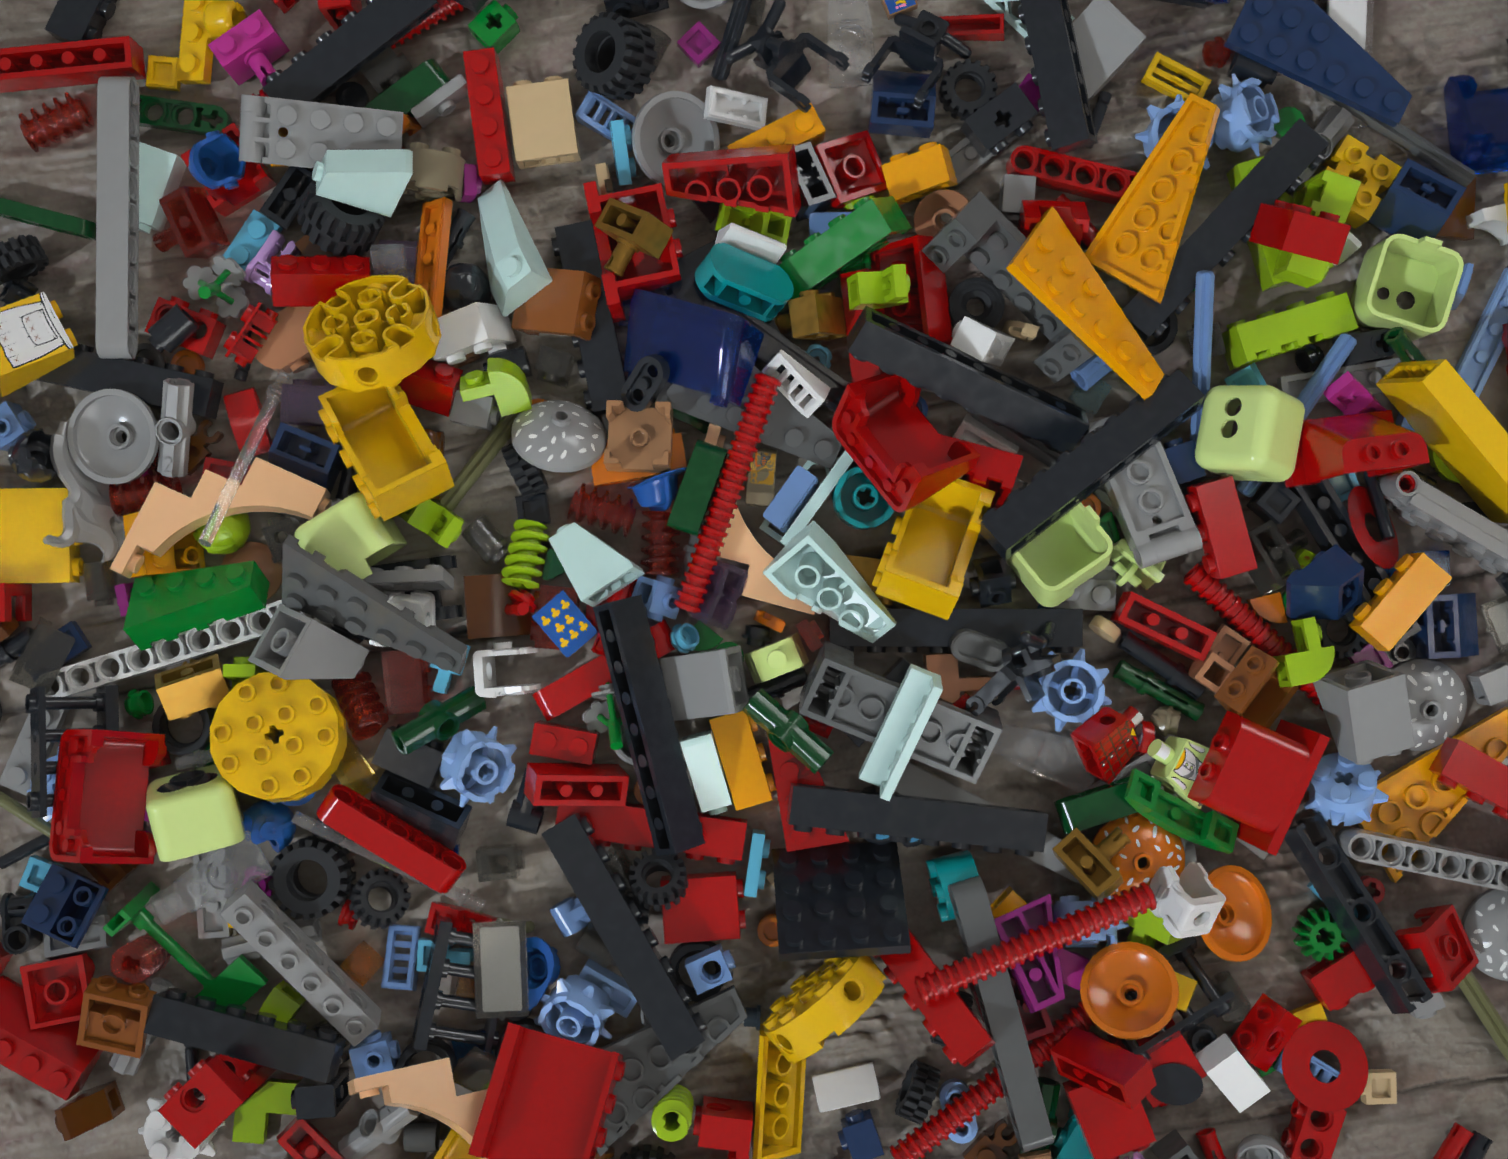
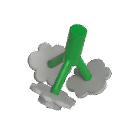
(204, 285)
(603, 716)

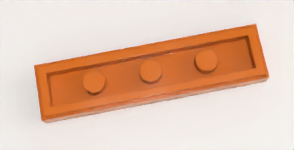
(434, 249)

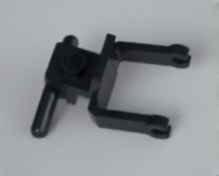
(918, 46)
(784, 58)
(1021, 667)

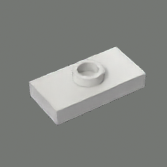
(735, 108)

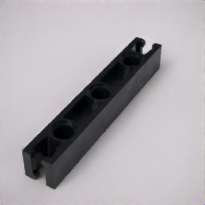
(1370, 932)

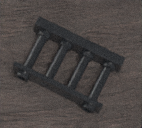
(103, 702)
(433, 998)
(1220, 1005)

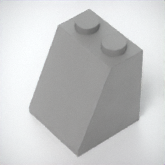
(1104, 43)
(305, 649)
(705, 683)
(1366, 711)

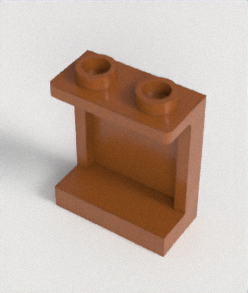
(561, 307)
(1254, 689)

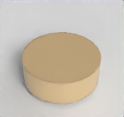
(1105, 628)

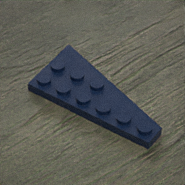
(1317, 52)

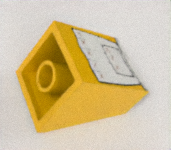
(32, 341)

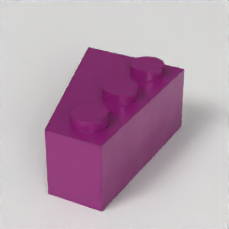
(1040, 979)

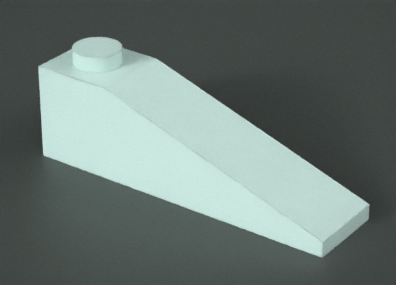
(511, 256)
(824, 578)

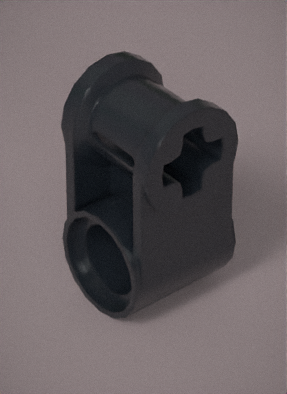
(1366, 347)
(11, 926)

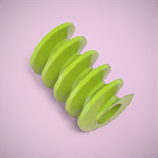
(524, 554)
(673, 1114)

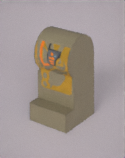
(761, 478)

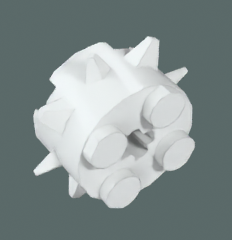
(165, 1141)

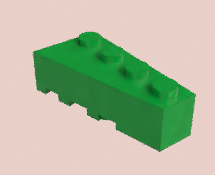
(843, 243)
(192, 599)

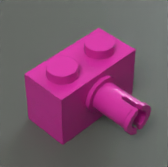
(249, 49)

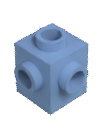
(13, 423)
(661, 598)
(375, 1054)

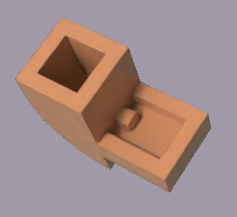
(1220, 659)
(947, 666)

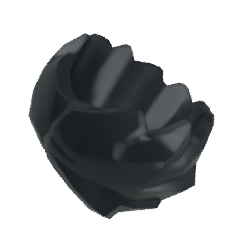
(465, 285)
(31, 456)

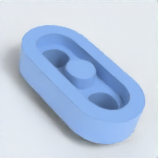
(946, 1090)

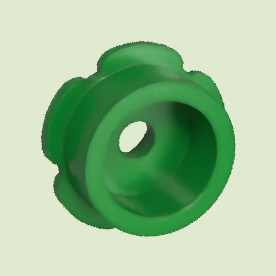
(139, 703)

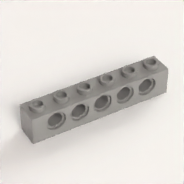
(301, 963)

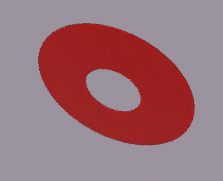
(1381, 553)
(1305, 1087)

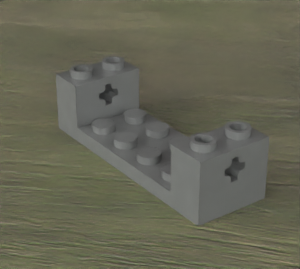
(990, 244)
(860, 700)

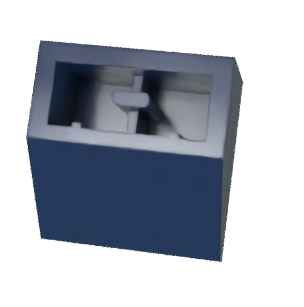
(892, 105)
(1417, 202)
(306, 455)
(1325, 586)
(1448, 628)
(65, 905)

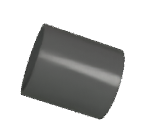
(421, 1137)

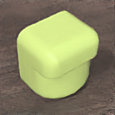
(1063, 556)

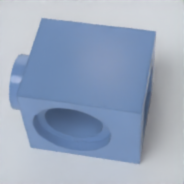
(700, 978)

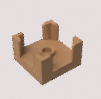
(639, 439)

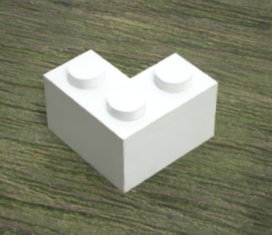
(473, 329)

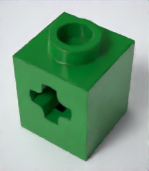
(492, 36)

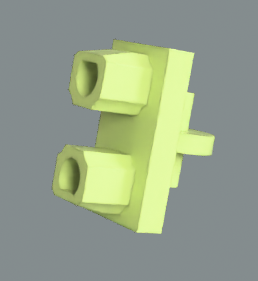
(1129, 570)

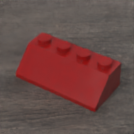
(928, 293)
(42, 1054)

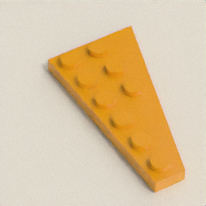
(1149, 219)
(1070, 287)
(1420, 804)

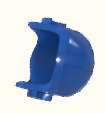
(216, 161)
(270, 823)

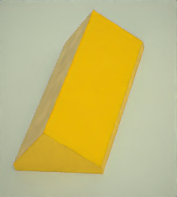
(777, 1103)

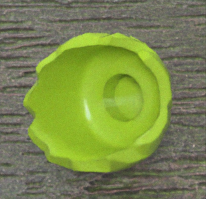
(230, 536)

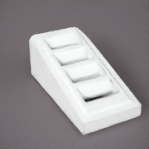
(796, 396)

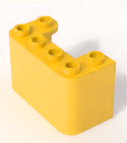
(386, 447)
(933, 549)

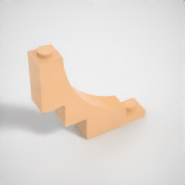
(172, 515)
(743, 548)
(428, 1090)

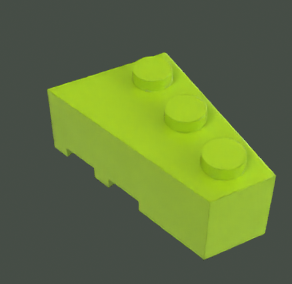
(1325, 193)

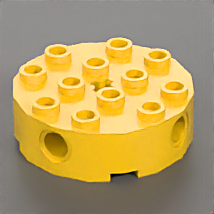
(372, 333)
(246, 733)
(823, 1004)

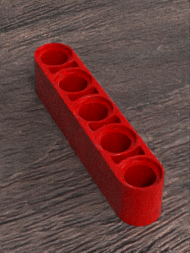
(1068, 167)
(583, 681)
(391, 838)

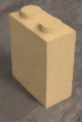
(543, 122)

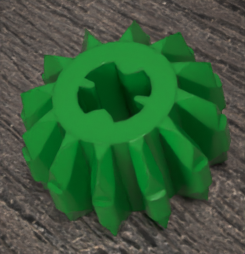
(1309, 929)

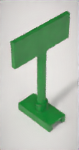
(231, 986)

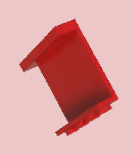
(546, 1098)

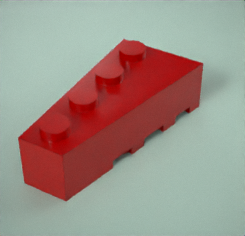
(993, 471)

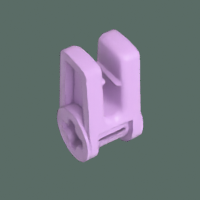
(262, 261)

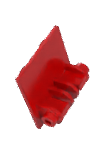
(252, 316)

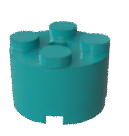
(847, 504)
(945, 871)

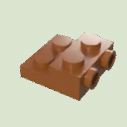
(115, 1016)

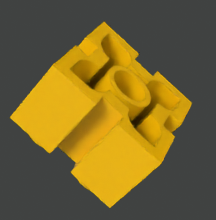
(1375, 174)

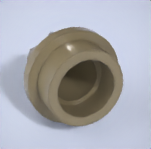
(1166, 720)

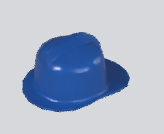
(658, 491)
(542, 967)

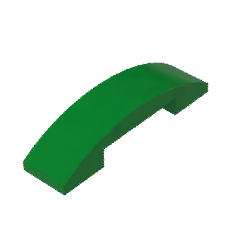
(1179, 817)

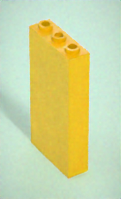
(1455, 428)
(24, 521)

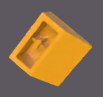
(182, 556)

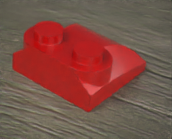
(851, 167)
(56, 989)

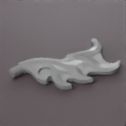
(87, 506)

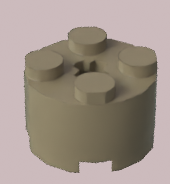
(436, 173)

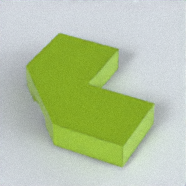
(253, 1114)

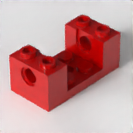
(222, 1091)
(725, 1125)

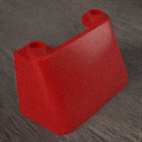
(896, 442)
(103, 797)

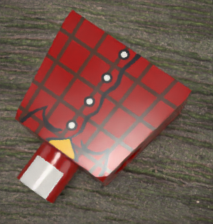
(1107, 741)

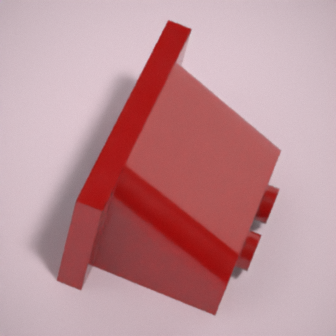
(643, 270)
(1355, 445)
(1258, 776)

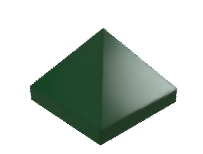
(552, 567)

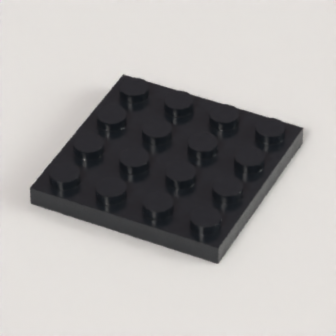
(840, 902)

